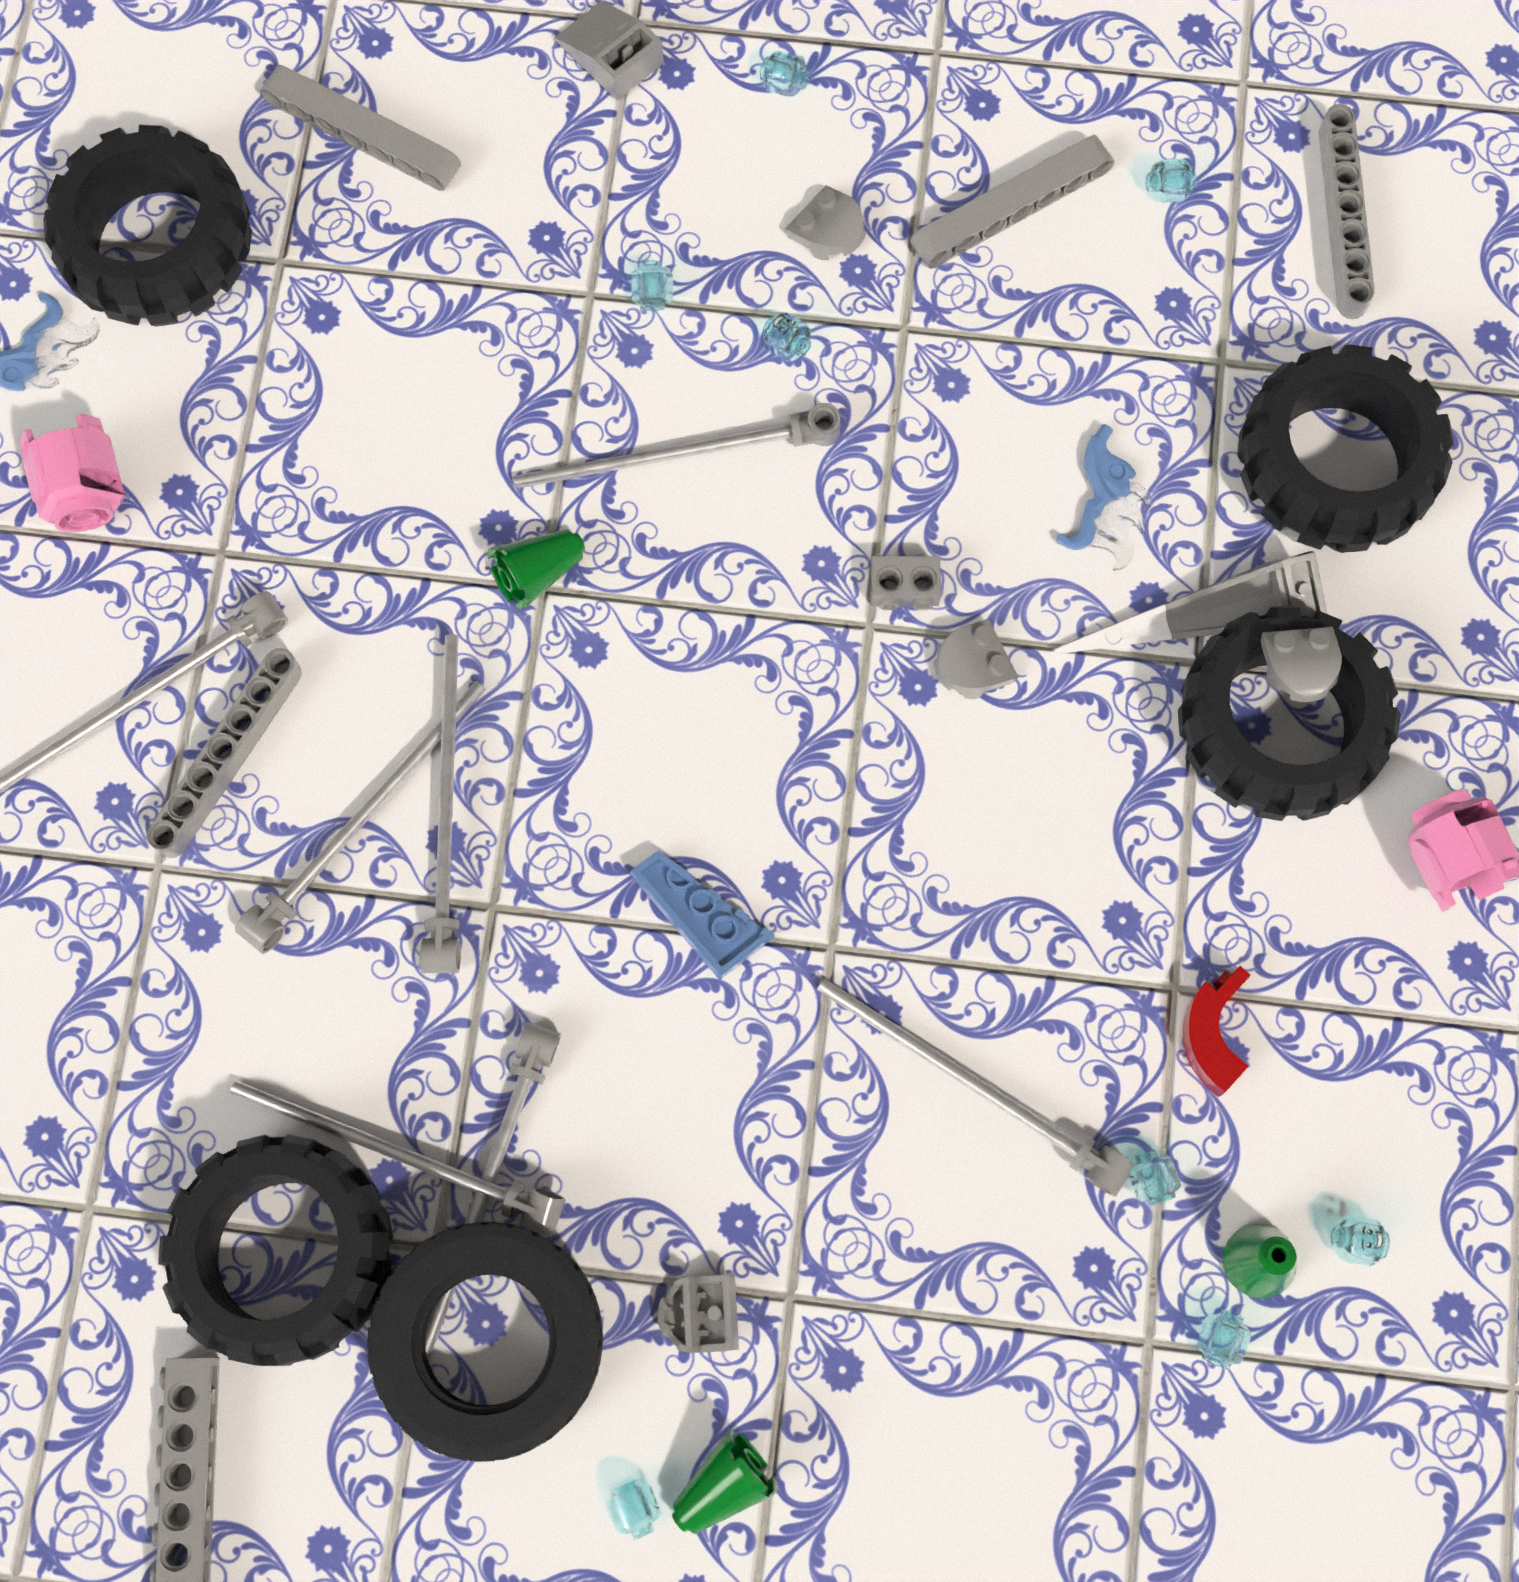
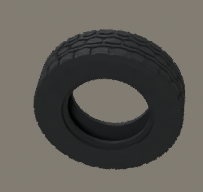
(399, 1342)

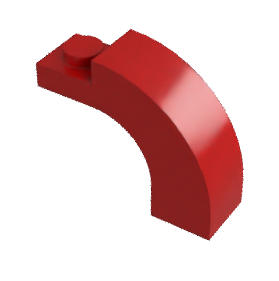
(1202, 1040)

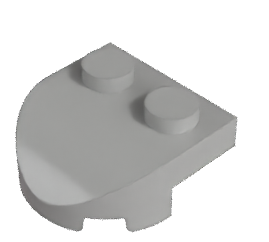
(829, 224)
(973, 661)
(1302, 662)
(701, 1314)

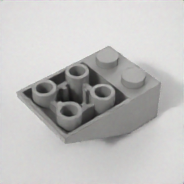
(613, 48)

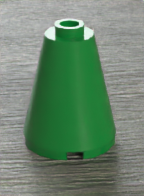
(534, 564)
(1259, 1261)
(723, 1485)

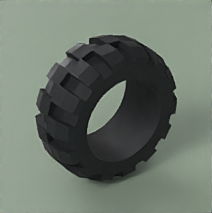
(120, 172)
(1375, 390)
(1256, 780)
(195, 1233)

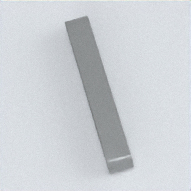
(360, 127)
(1012, 201)
(1341, 223)
(224, 769)

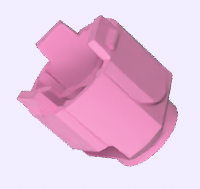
(73, 475)
(1462, 845)

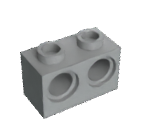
(905, 572)

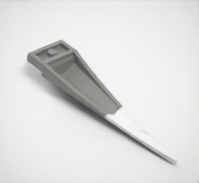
(1208, 610)

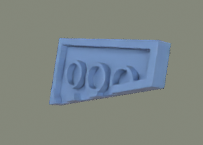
(708, 923)

